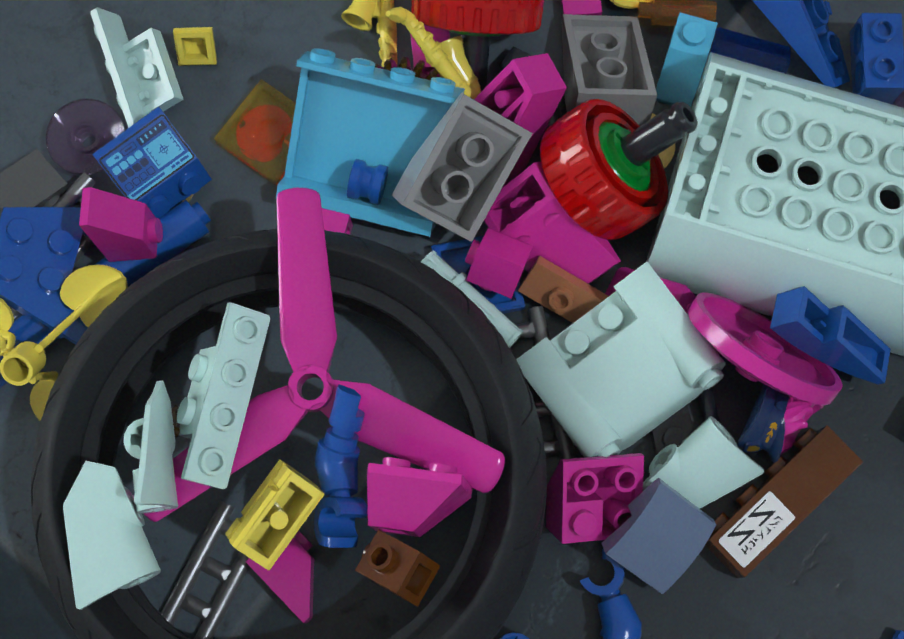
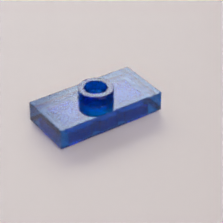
(751, 50)

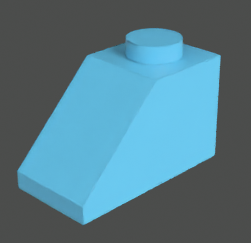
(685, 59)

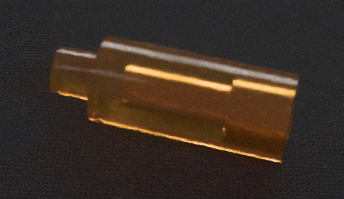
(667, 11)

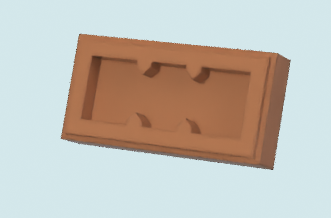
(560, 290)

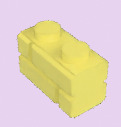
(274, 515)

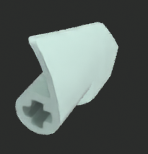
(153, 443)
(704, 465)
(105, 536)

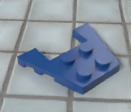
(35, 260)

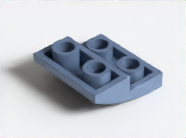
(660, 536)

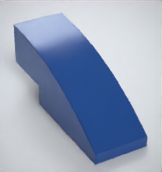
(830, 335)

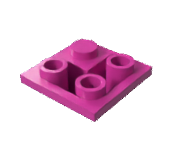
(592, 496)
(412, 499)

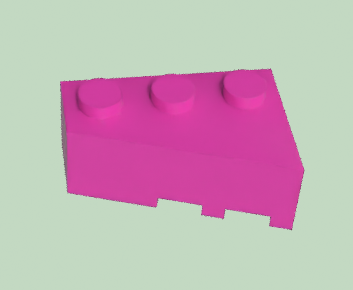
(527, 95)

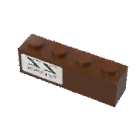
(782, 500)

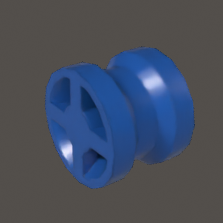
(367, 181)

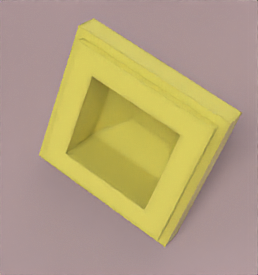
(195, 46)

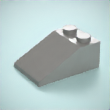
(607, 62)
(462, 167)

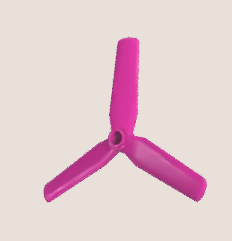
(309, 344)

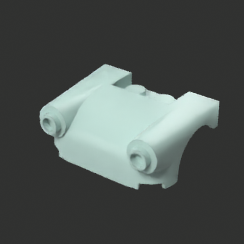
(622, 366)

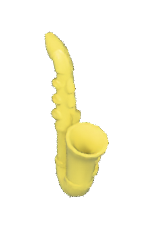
(360, 16)
(446, 57)

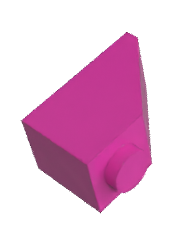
(119, 225)
(292, 577)

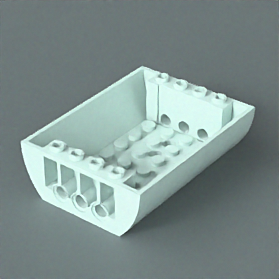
(769, 233)

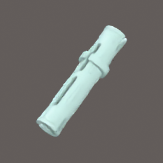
(505, 327)

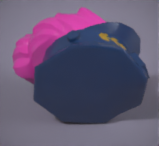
(775, 422)

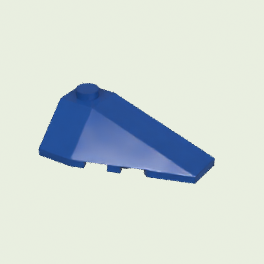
(807, 31)

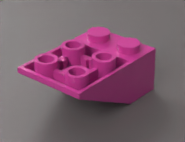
(533, 215)

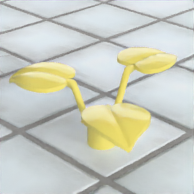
(85, 292)

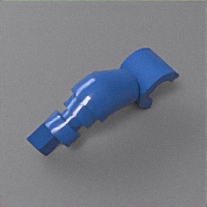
(338, 474)
(616, 610)

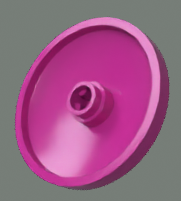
(760, 352)

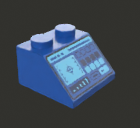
(153, 164)

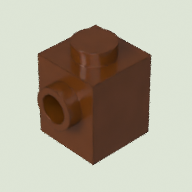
(397, 567)

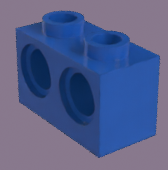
(877, 56)

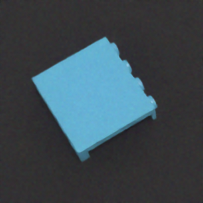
(366, 115)

